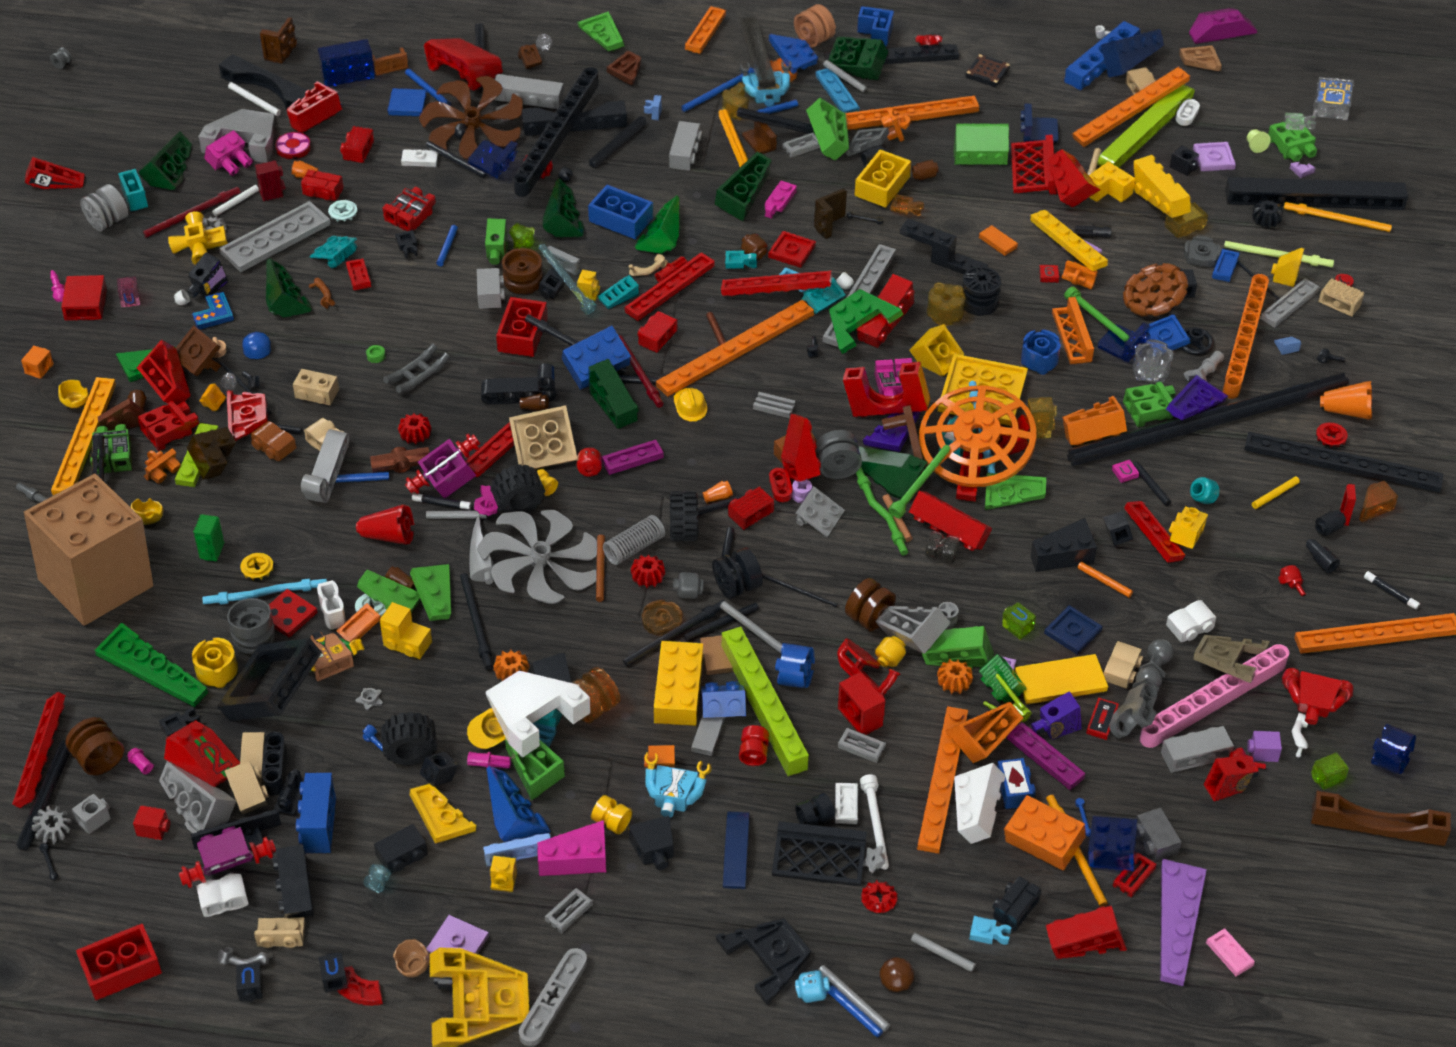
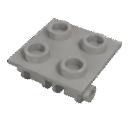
(819, 512)

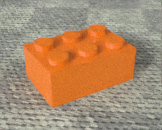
(1045, 832)

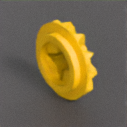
(262, 560)

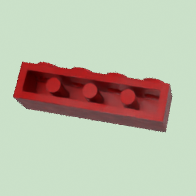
(950, 520)

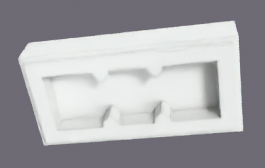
(419, 158)
(846, 803)

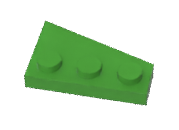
(603, 31)
(1015, 491)
(434, 590)
(387, 591)

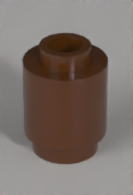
(924, 170)

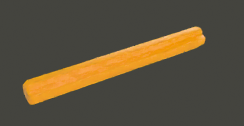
(733, 137)

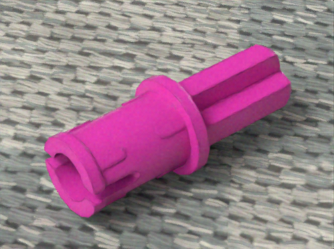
(486, 760)

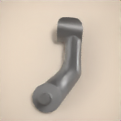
(226, 957)

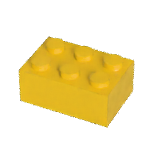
(882, 178)

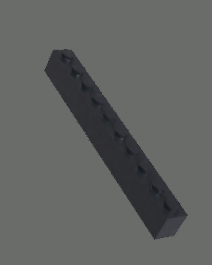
(1317, 193)

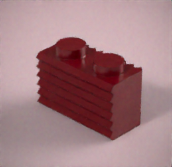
(269, 180)

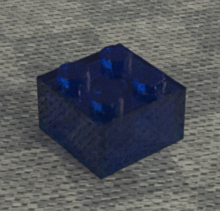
(1113, 843)

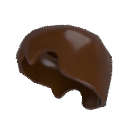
(897, 974)

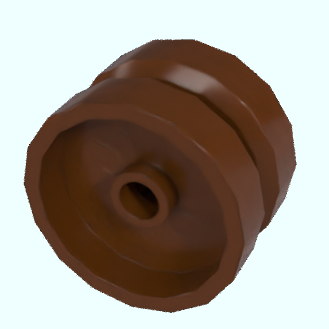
(522, 270)
(868, 603)

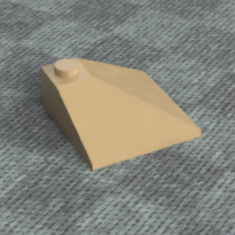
(543, 438)

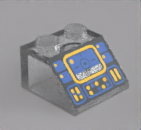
(1333, 98)

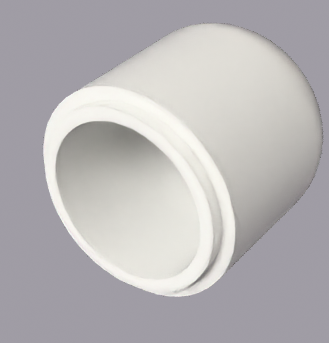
(845, 281)

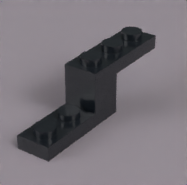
(942, 245)

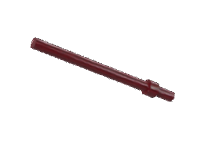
(221, 197)
(652, 392)

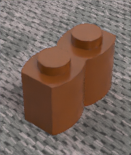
(273, 441)

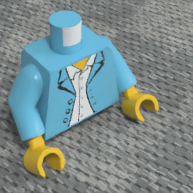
(674, 787)

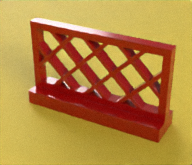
(1044, 153)

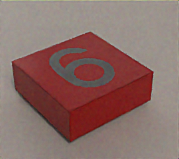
(1049, 273)

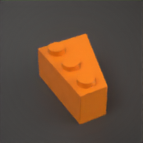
(1095, 423)

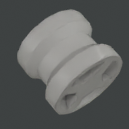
(951, 611)

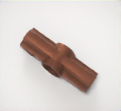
(398, 459)

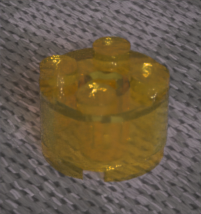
(946, 303)

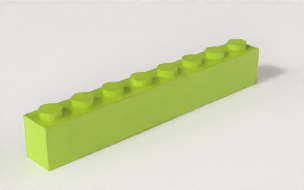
(765, 701)

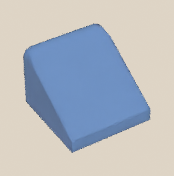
(1288, 345)

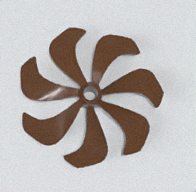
(472, 116)

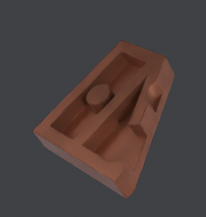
(625, 67)
(123, 413)

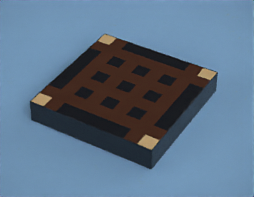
(987, 70)

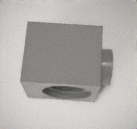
(91, 813)

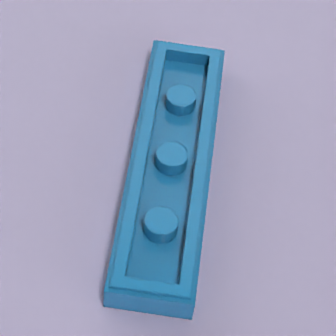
(837, 91)

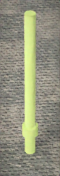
(1315, 260)

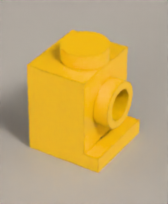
(589, 284)
(503, 873)

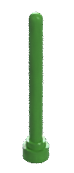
(1074, 292)
(898, 508)

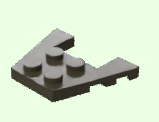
(1224, 654)

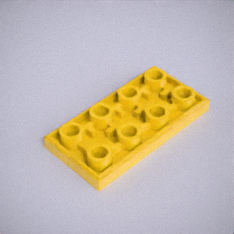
(1054, 678)

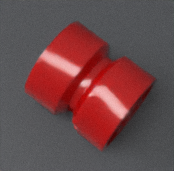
(754, 745)

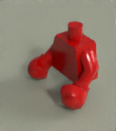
(1316, 693)

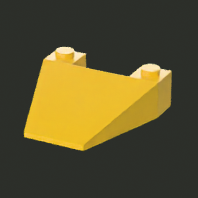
(484, 996)

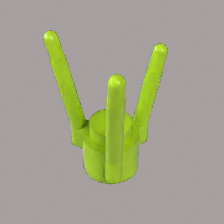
(1022, 709)

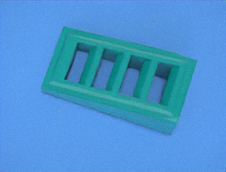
(627, 285)

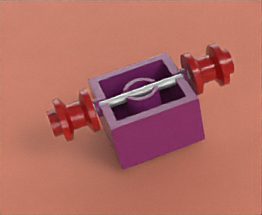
(445, 467)
(224, 853)

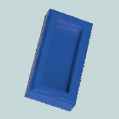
(1226, 265)

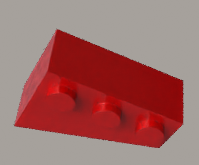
(1070, 179)
(165, 373)
(1086, 932)

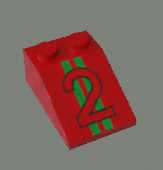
(200, 753)

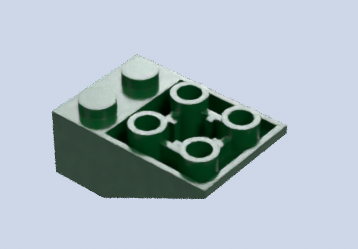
(859, 56)

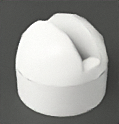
(181, 297)

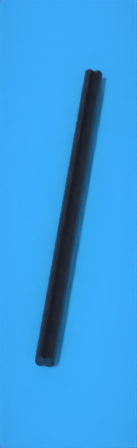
(1205, 419)

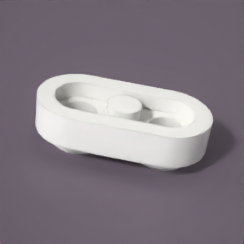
(1187, 112)

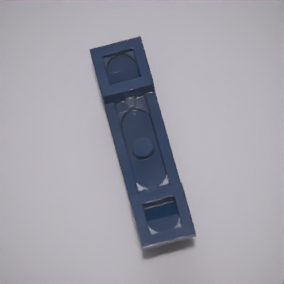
(736, 850)

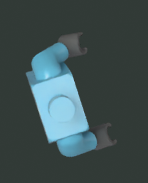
(769, 95)

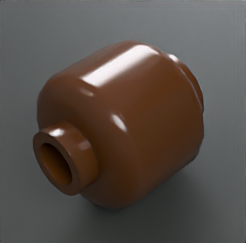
(754, 244)

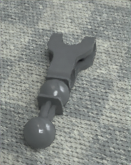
(1141, 698)

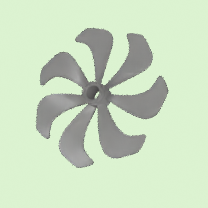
(538, 555)

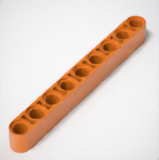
(1245, 336)

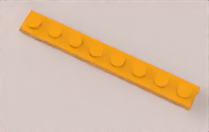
(82, 438)

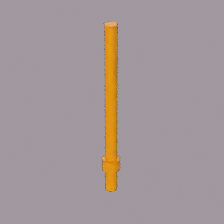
(1303, 209)
(1090, 878)

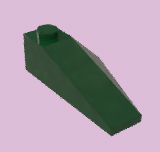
(167, 165)
(560, 214)
(282, 294)
(892, 469)

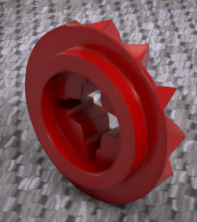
(928, 39)
(1334, 430)
(872, 902)

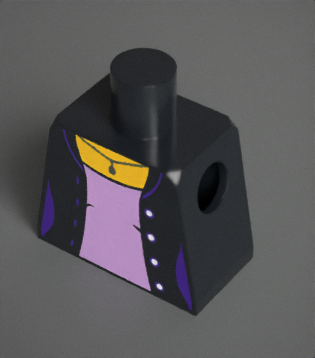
(206, 276)

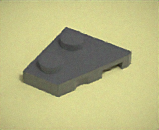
(867, 139)

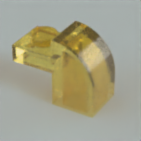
(734, 99)

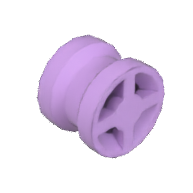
(801, 490)

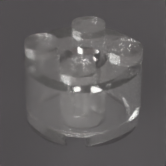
(1152, 361)

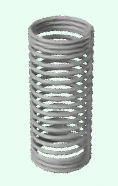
(619, 556)

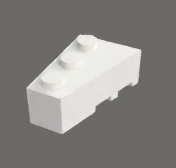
(976, 801)

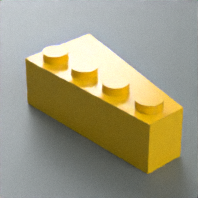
(1160, 187)

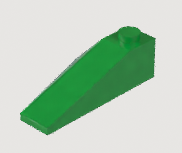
(663, 231)

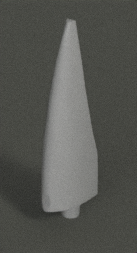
(479, 569)

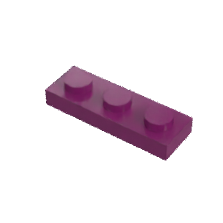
(632, 457)

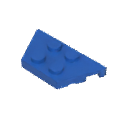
(793, 50)

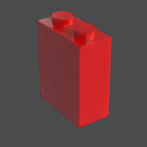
(84, 297)

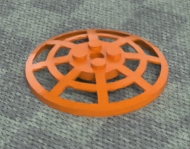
(979, 442)

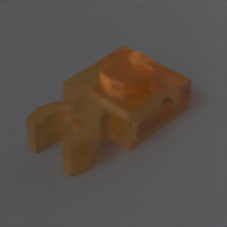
(905, 205)

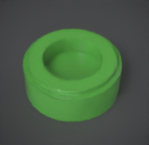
(375, 354)

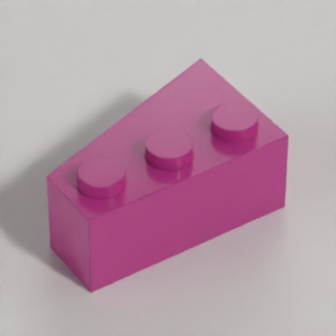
(573, 852)

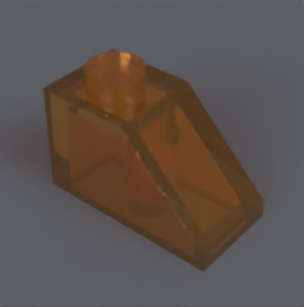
(1378, 500)

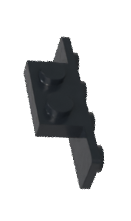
(250, 828)

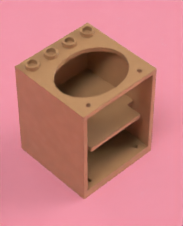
(89, 549)

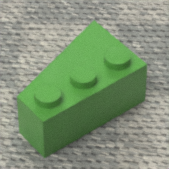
(967, 644)
(537, 769)

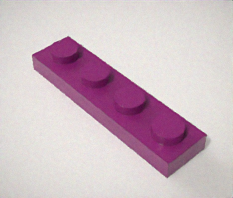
(1046, 756)

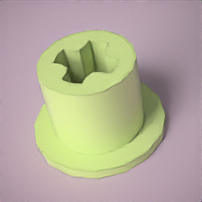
(1258, 141)

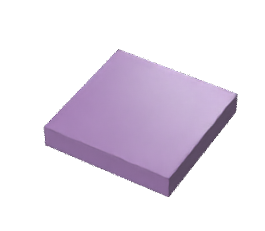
(1214, 156)

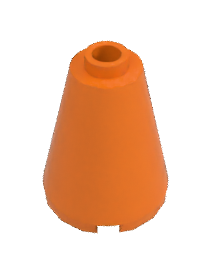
(1349, 400)

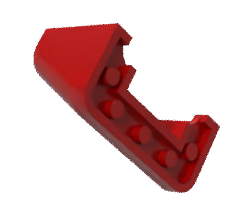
(463, 56)

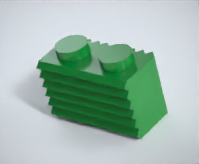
(208, 537)
(1000, 666)

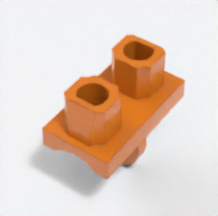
(899, 123)
(1079, 274)
(158, 462)

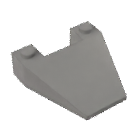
(250, 125)

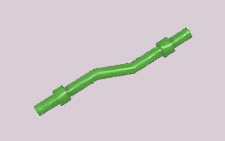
(897, 536)

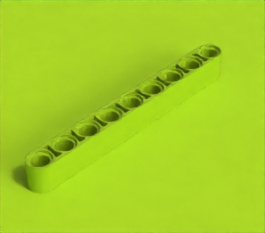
(1145, 127)

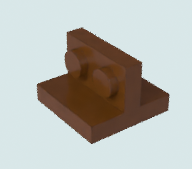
(197, 351)

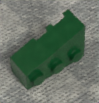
(611, 394)

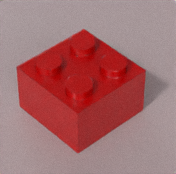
(861, 703)

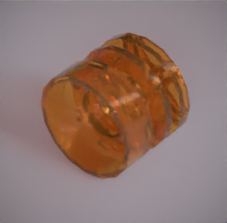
(601, 690)

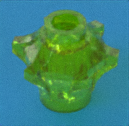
(522, 236)

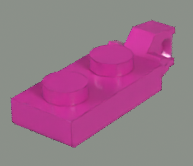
(779, 198)

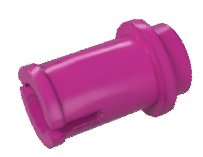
(137, 757)

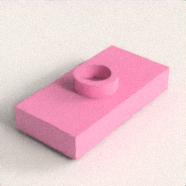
(1230, 952)

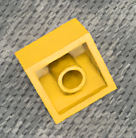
(936, 350)

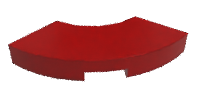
(361, 990)

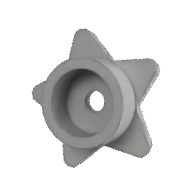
(369, 693)
(875, 858)

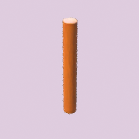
(1105, 579)

